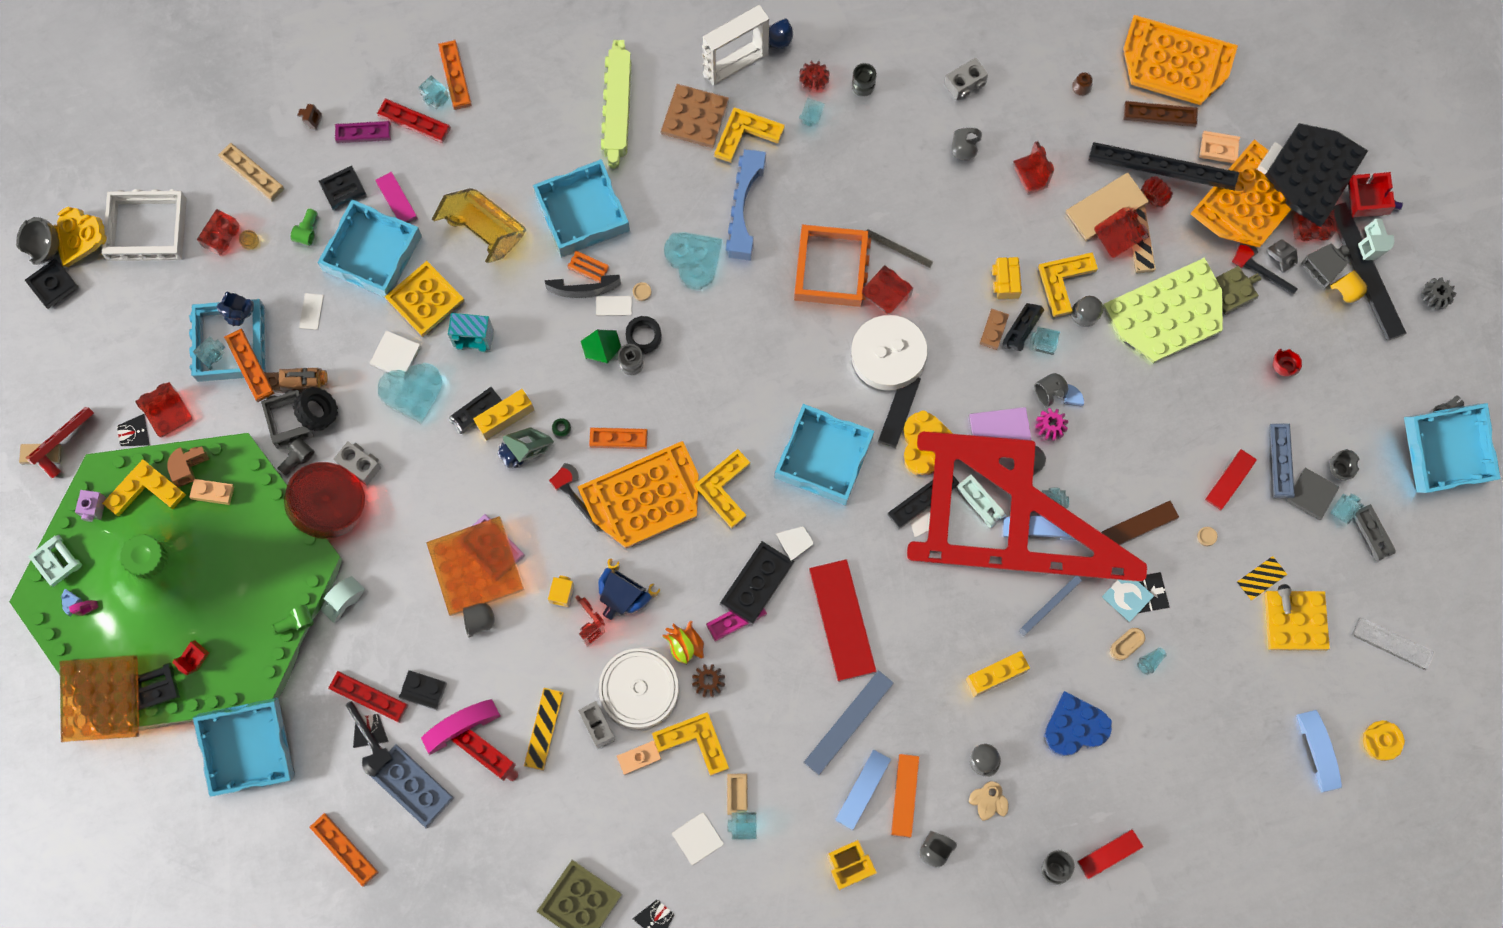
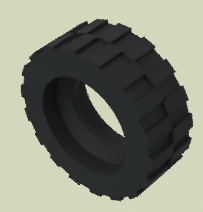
(306, 417)

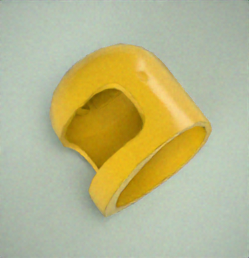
(1351, 287)

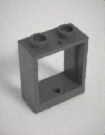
(284, 438)

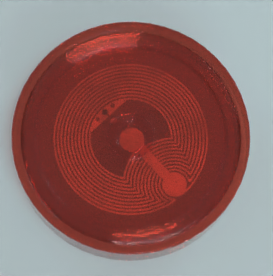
(324, 500)

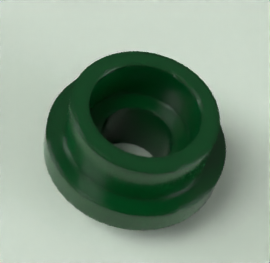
(561, 422)

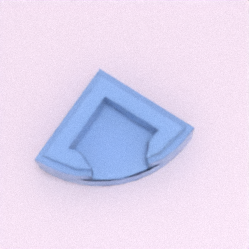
(1074, 396)
(69, 599)

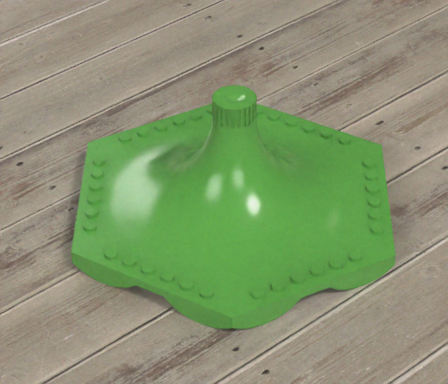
(184, 578)

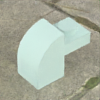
(1376, 242)
(340, 597)

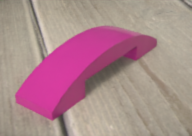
(458, 723)

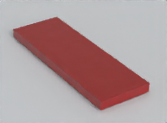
(842, 620)

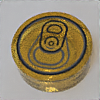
(248, 239)

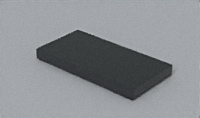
(757, 583)

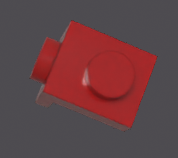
(191, 658)

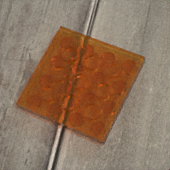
(475, 565)
(99, 698)

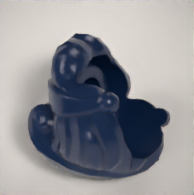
(235, 308)

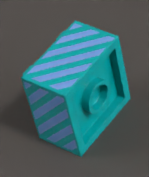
(470, 331)

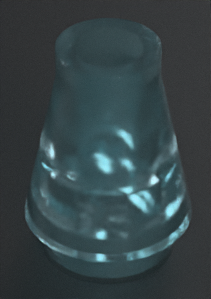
(1150, 661)

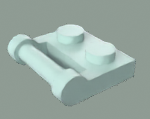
(49, 565)

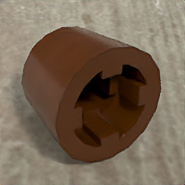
(1082, 84)

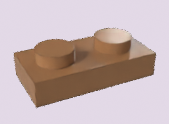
(994, 329)

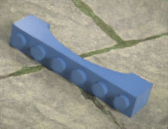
(752, 166)

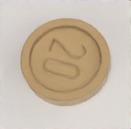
(641, 291)
(1207, 536)

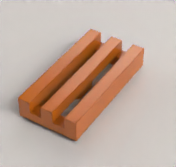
(574, 259)

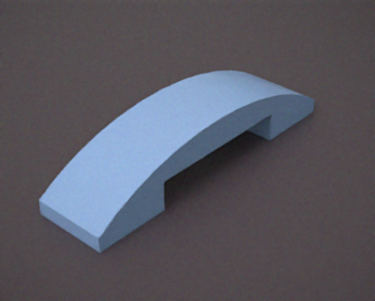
(1039, 527)
(1321, 749)
(863, 789)

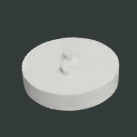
(889, 352)
(638, 688)

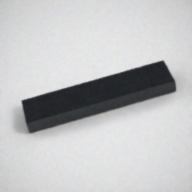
(898, 414)
(914, 505)

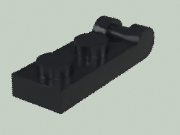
(1022, 327)
(473, 409)

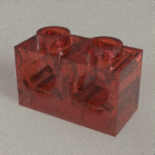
(214, 230)
(1313, 230)

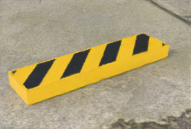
(543, 729)

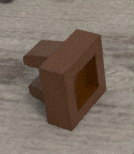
(310, 116)

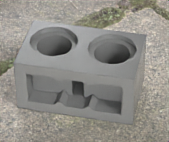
(963, 76)
(356, 464)
(596, 724)

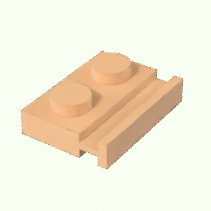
(1219, 147)

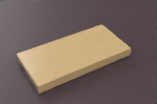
(1104, 203)

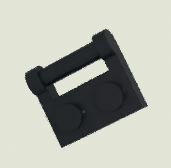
(341, 182)
(157, 692)

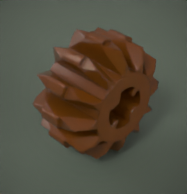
(716, 680)

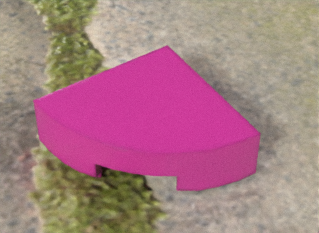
(84, 607)

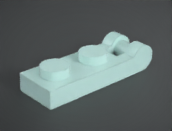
(980, 500)

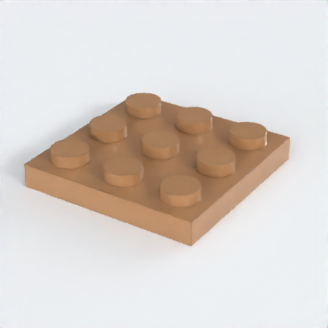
(694, 116)

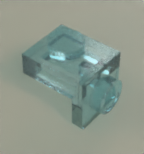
(812, 112)
(1347, 507)

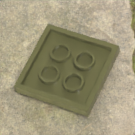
(579, 899)

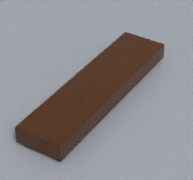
(1160, 113)
(1142, 523)

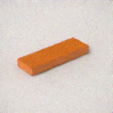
(618, 438)

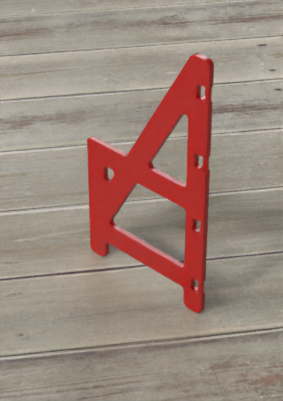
(983, 456)

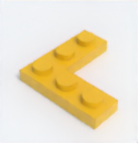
(741, 122)
(1053, 275)
(139, 478)
(712, 487)
(694, 728)

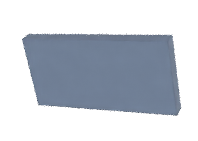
(413, 787)

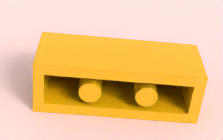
(504, 414)
(997, 673)

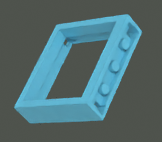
(196, 336)

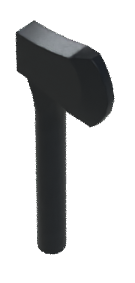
(381, 757)

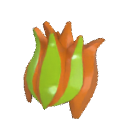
(684, 643)

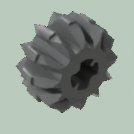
(1438, 293)

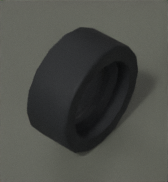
(644, 320)

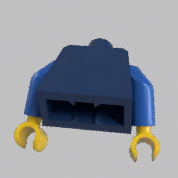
(621, 592)

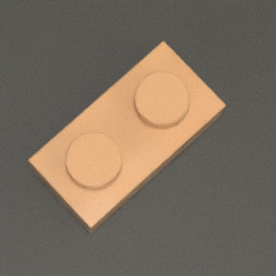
(211, 492)

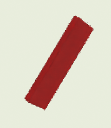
(413, 120)
(368, 696)

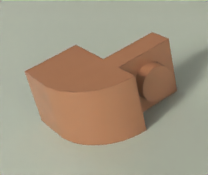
(180, 464)

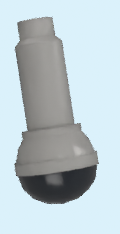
(1284, 591)

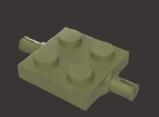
(1237, 289)

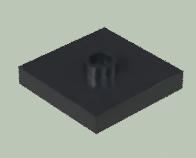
(51, 283)

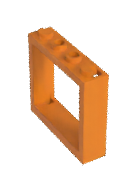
(832, 297)

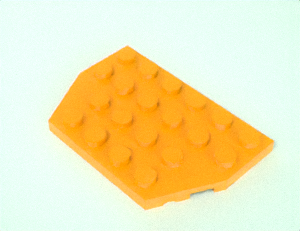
(1176, 60)
(1250, 210)
(644, 496)

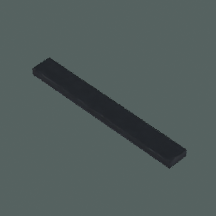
(1164, 166)
(1366, 269)

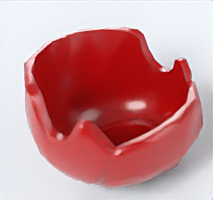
(1287, 363)

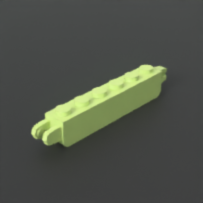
(617, 103)

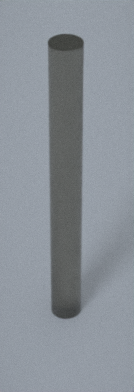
(886, 242)

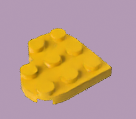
(78, 235)
(915, 460)

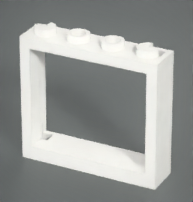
(751, 20)
(135, 253)

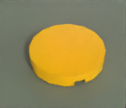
(1383, 740)

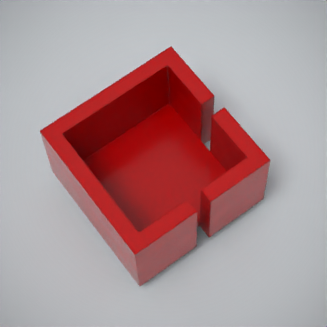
(1370, 198)

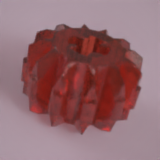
(807, 73)
(1157, 191)

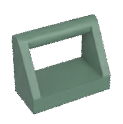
(524, 451)

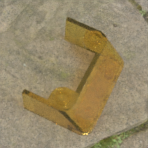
(483, 218)

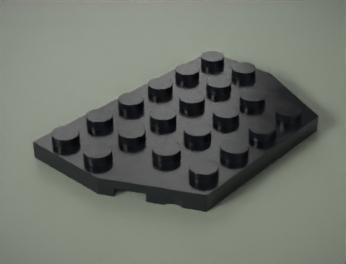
(1315, 170)

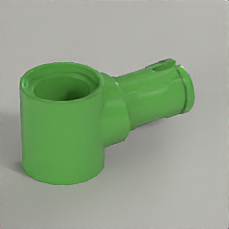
(304, 232)
(298, 619)

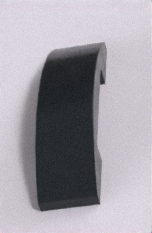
(607, 284)

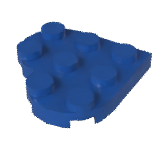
(1076, 725)

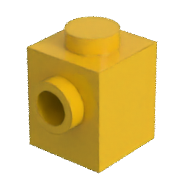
(561, 591)

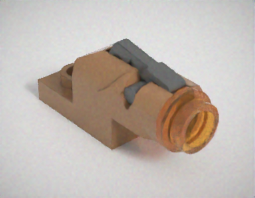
(297, 379)

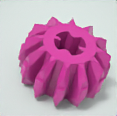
(1051, 417)

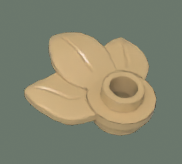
(988, 803)

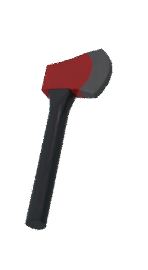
(1244, 258)
(561, 481)

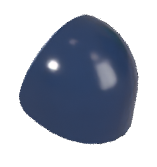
(780, 34)

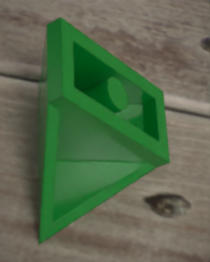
(601, 345)

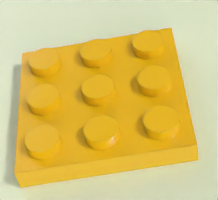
(424, 298)
(1303, 628)

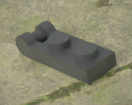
(1374, 532)

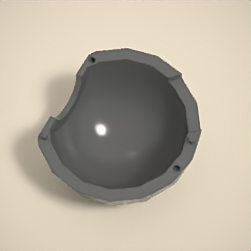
(38, 239)

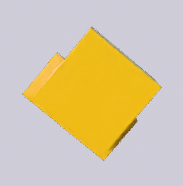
(850, 865)

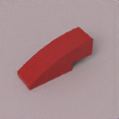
(1231, 479)
(1110, 854)

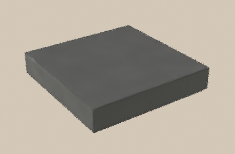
(1313, 493)

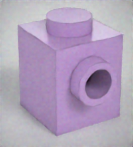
(90, 505)

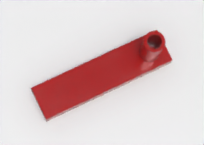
(39, 454)
(486, 755)

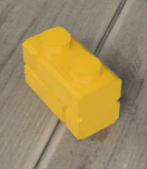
(1007, 278)

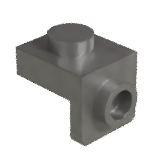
(1284, 254)

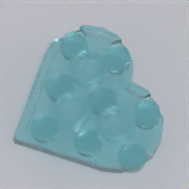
(694, 257)
(411, 391)

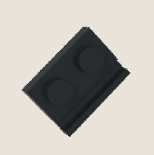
(422, 690)

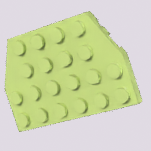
(1169, 312)

